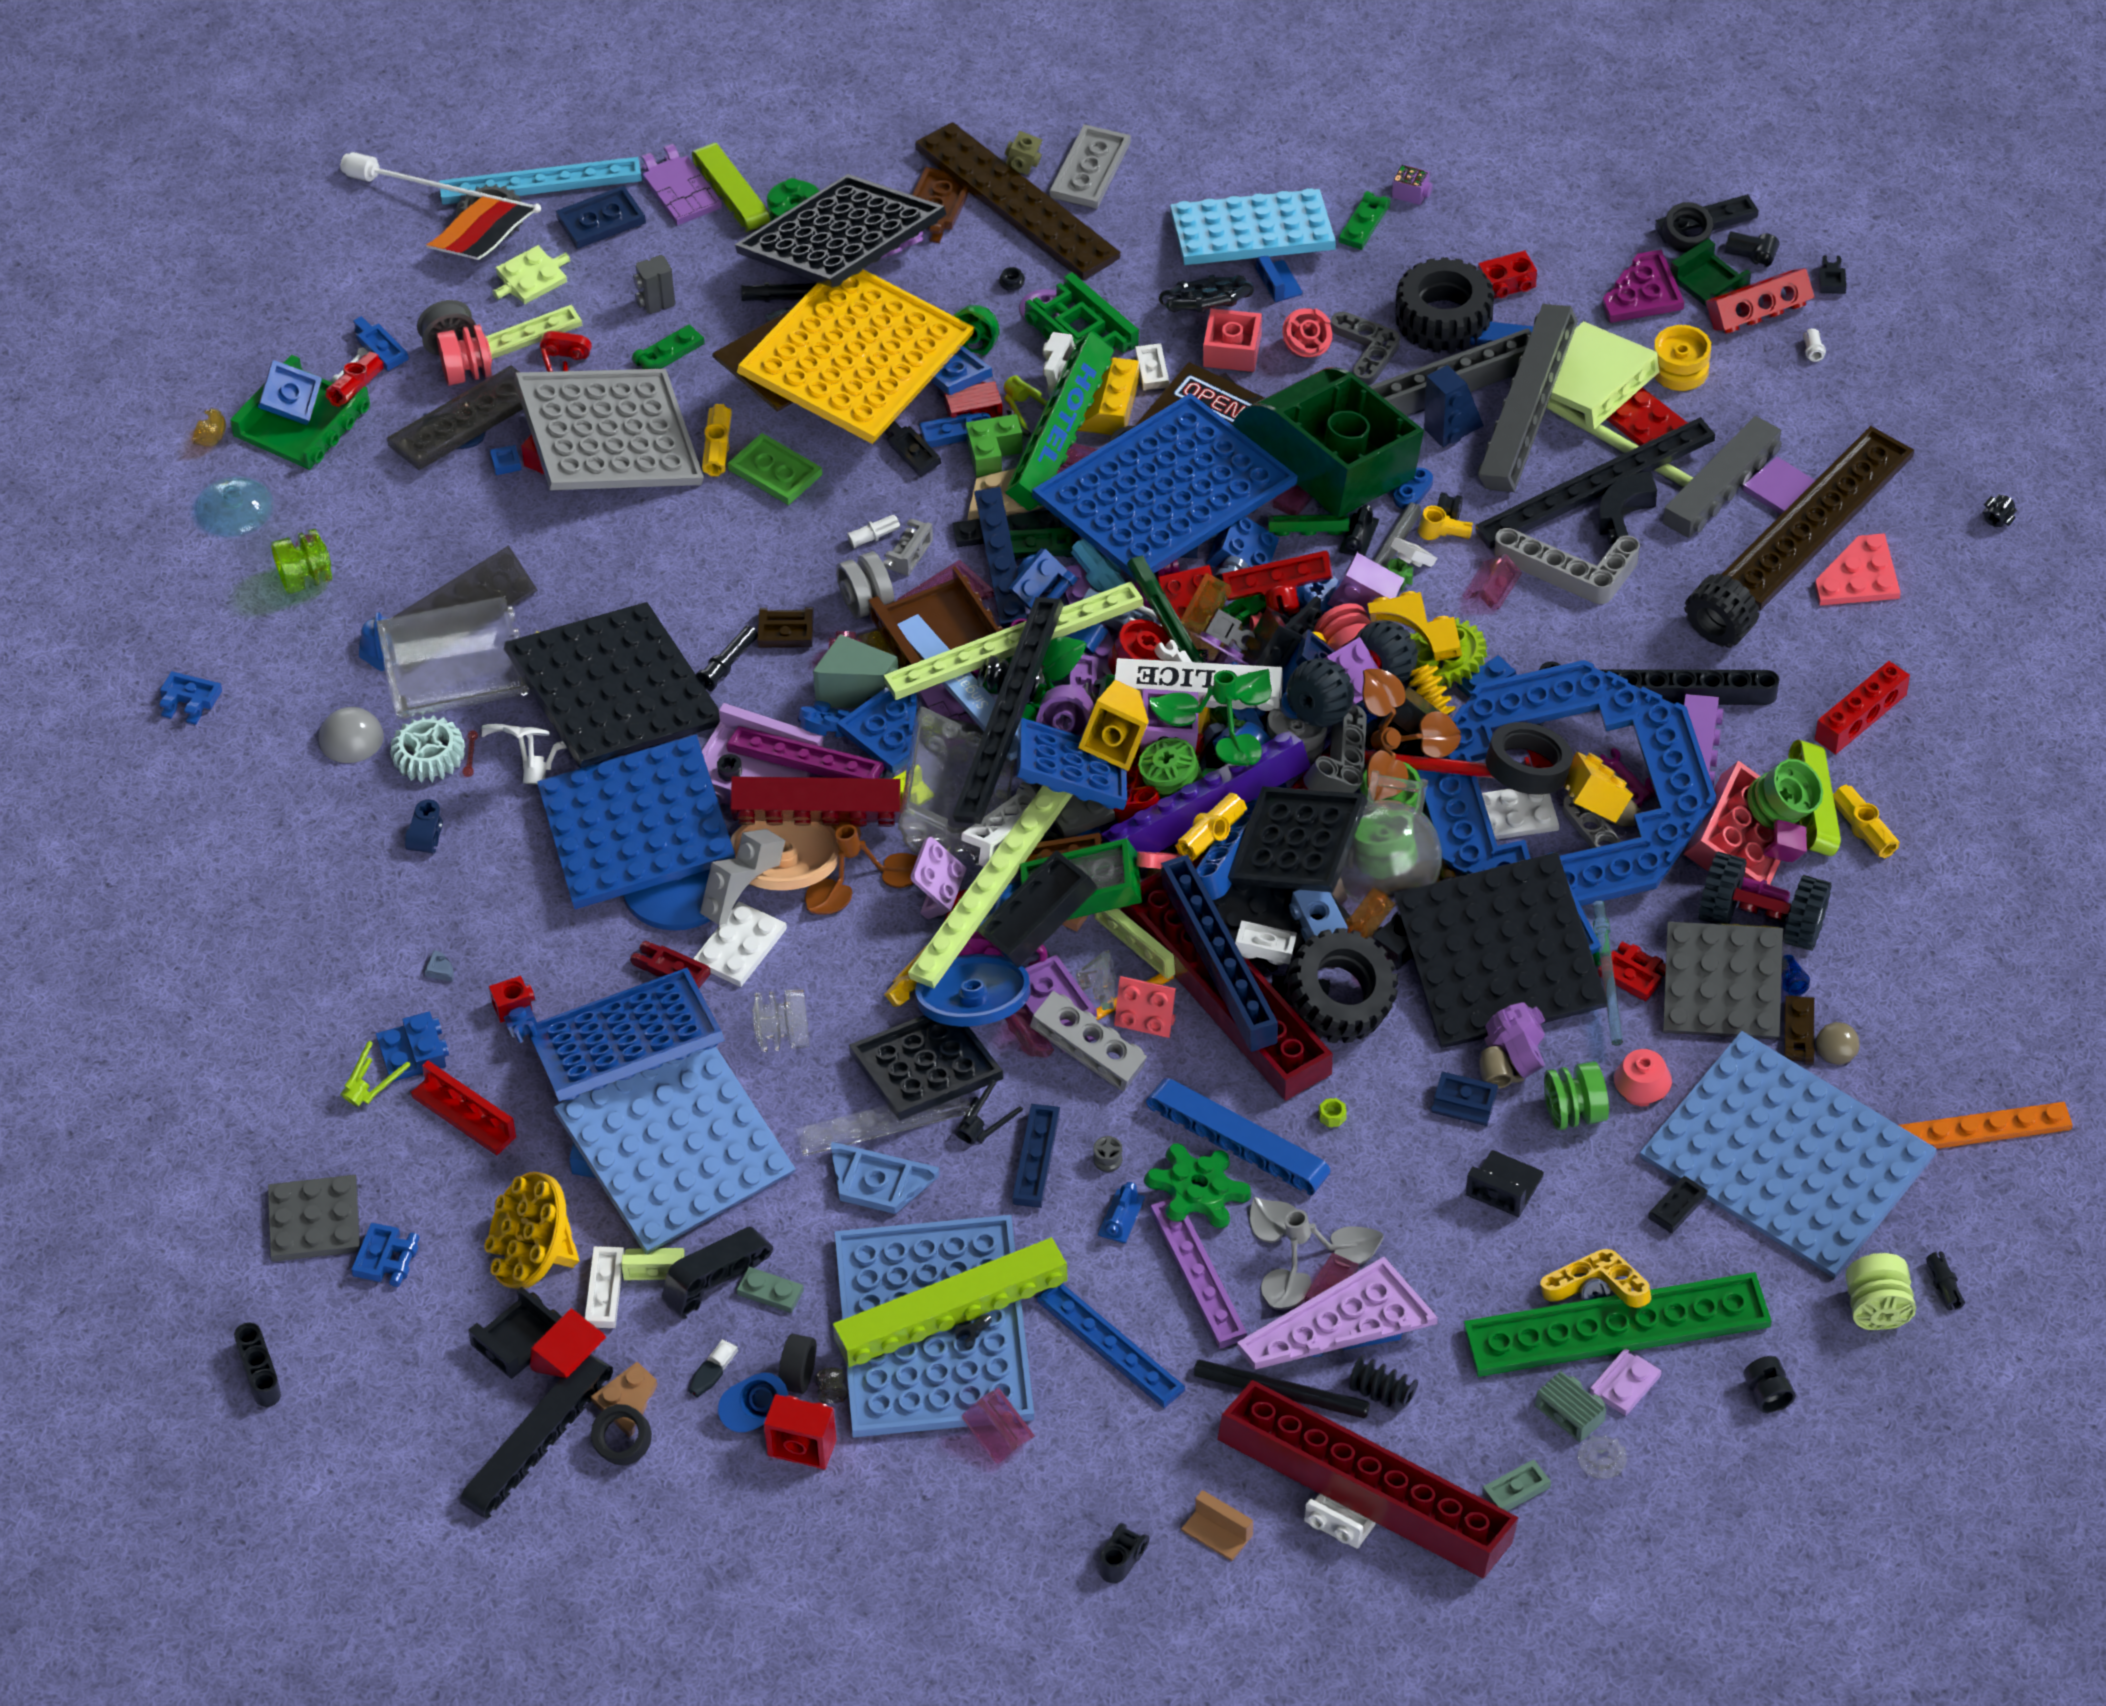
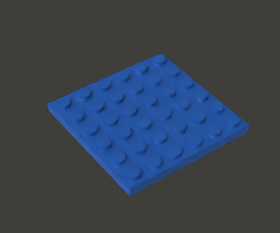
(635, 821)
(625, 1034)

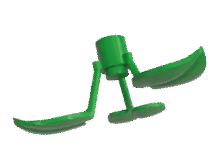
(1059, 661)
(1249, 688)

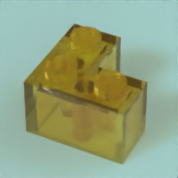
(1210, 595)

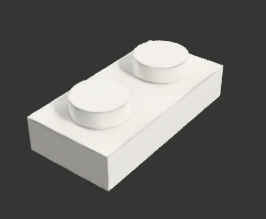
(1152, 367)
(1413, 553)

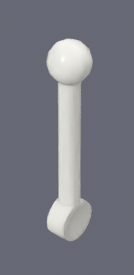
(361, 352)

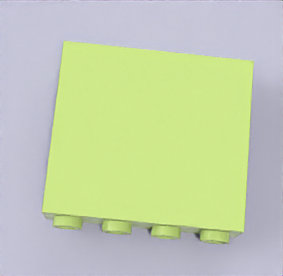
(1602, 373)

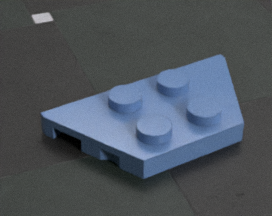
(878, 1178)

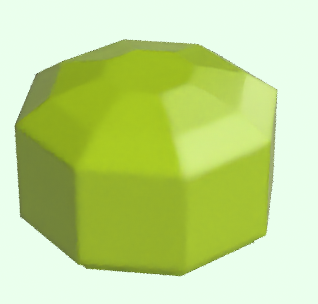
(1332, 1112)

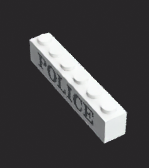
(1192, 678)

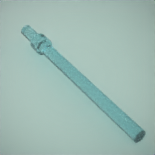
(1602, 928)

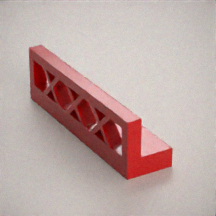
(464, 1109)

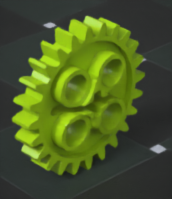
(1454, 669)

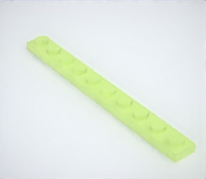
(1004, 643)
(988, 886)

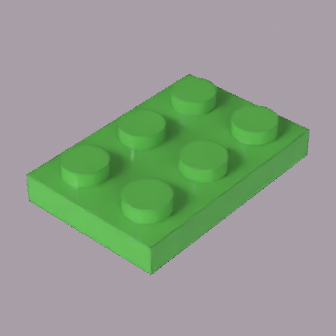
(775, 468)

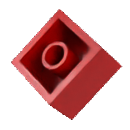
(800, 1431)

